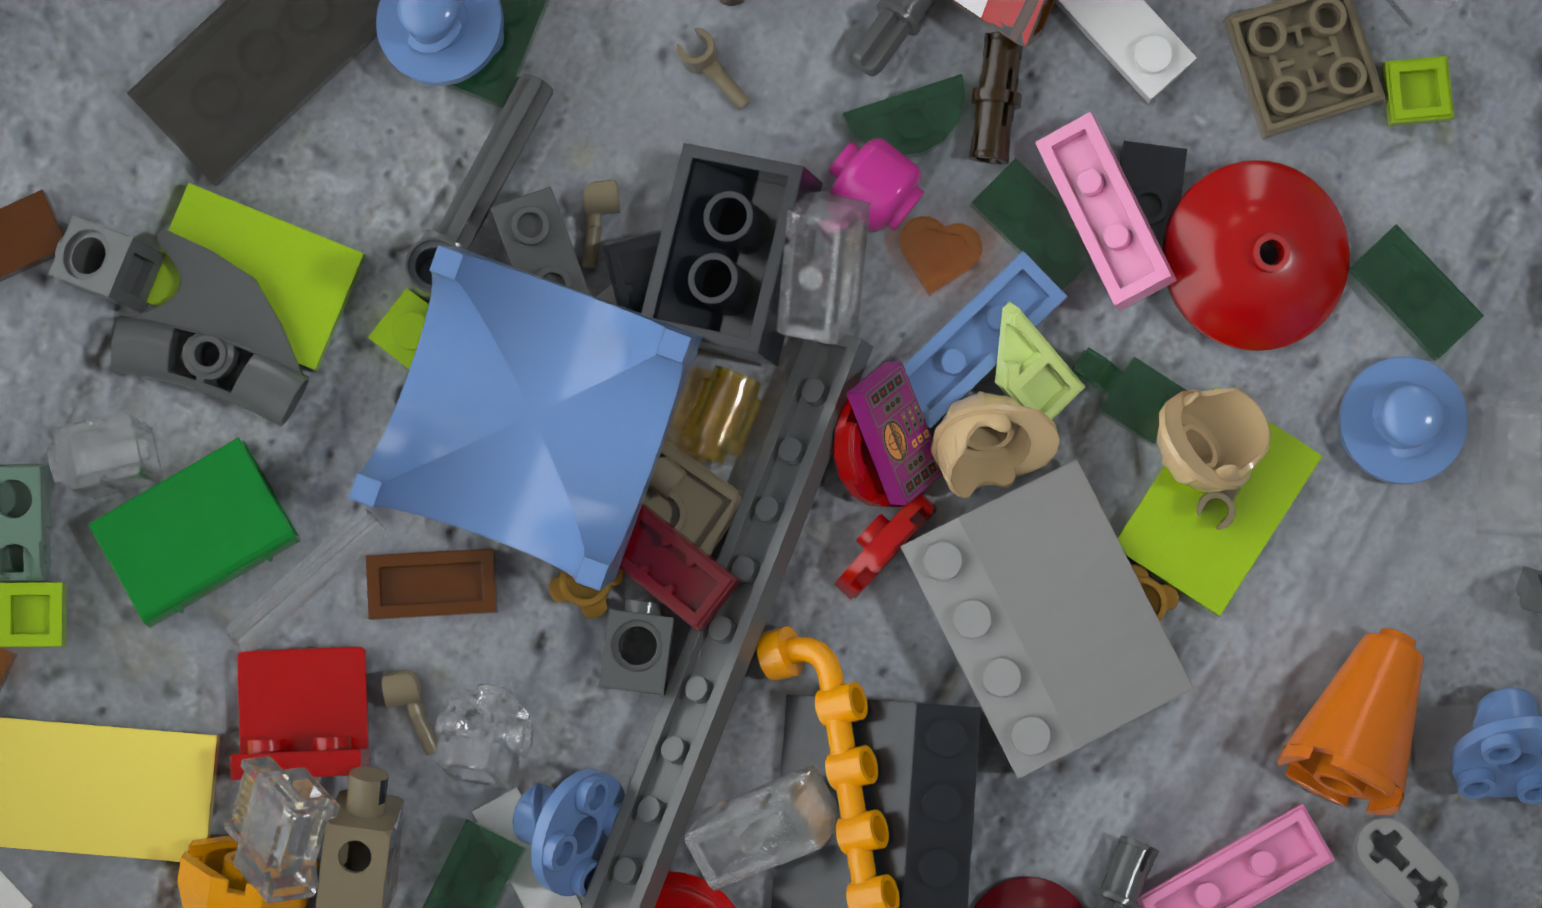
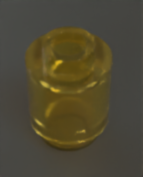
(722, 415)

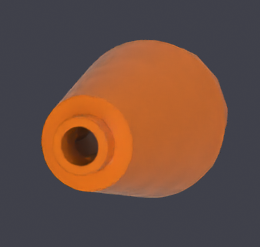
(1361, 726)

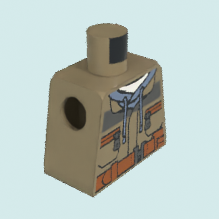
(362, 844)

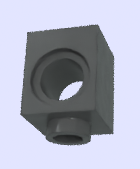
(126, 270)
(644, 678)

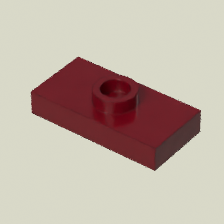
(676, 570)

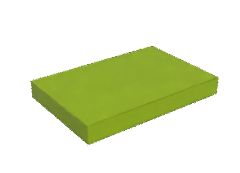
(296, 269)
(1189, 550)

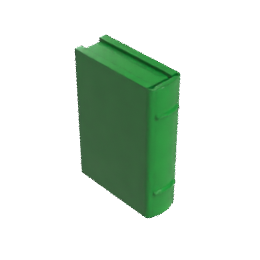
(194, 532)

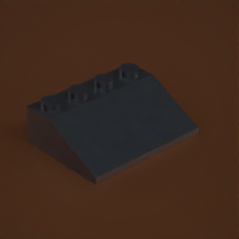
(921, 789)

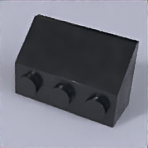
(725, 250)

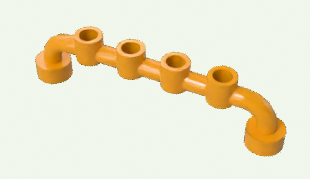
(846, 766)

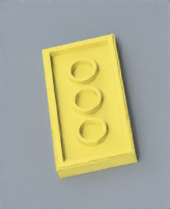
(105, 789)

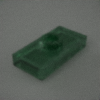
(1415, 292)

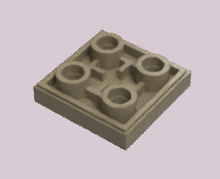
(1303, 62)

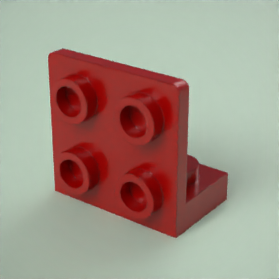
(304, 709)

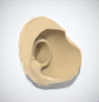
(1212, 438)
(991, 442)

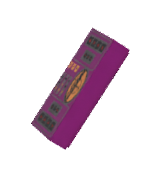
(895, 432)

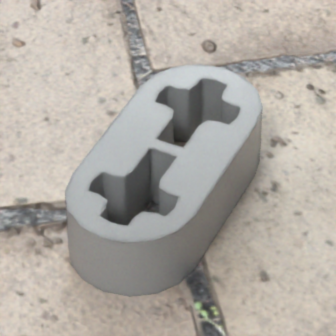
(1416, 858)

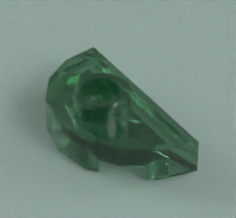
(912, 120)

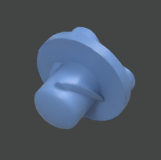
(440, 38)
(1403, 420)
(1502, 750)
(568, 828)

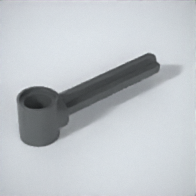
(484, 178)

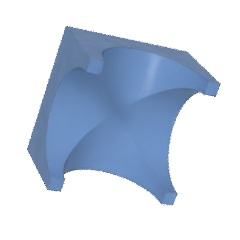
(530, 415)

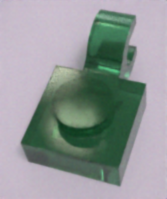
(1132, 394)

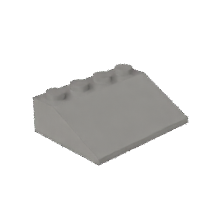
(1047, 618)

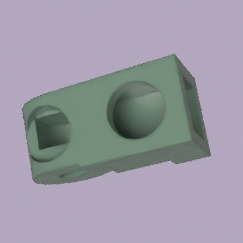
(25, 522)

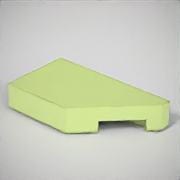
(1031, 368)

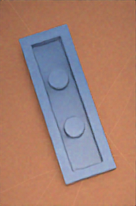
(970, 341)

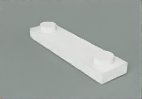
(1132, 41)

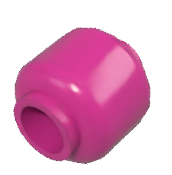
(880, 177)

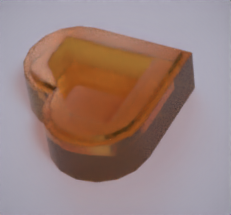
(939, 252)

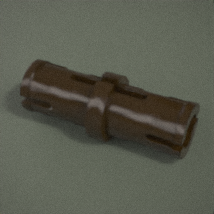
(996, 100)

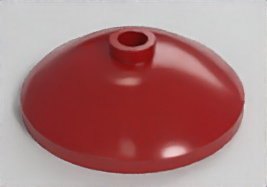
(1218, 264)

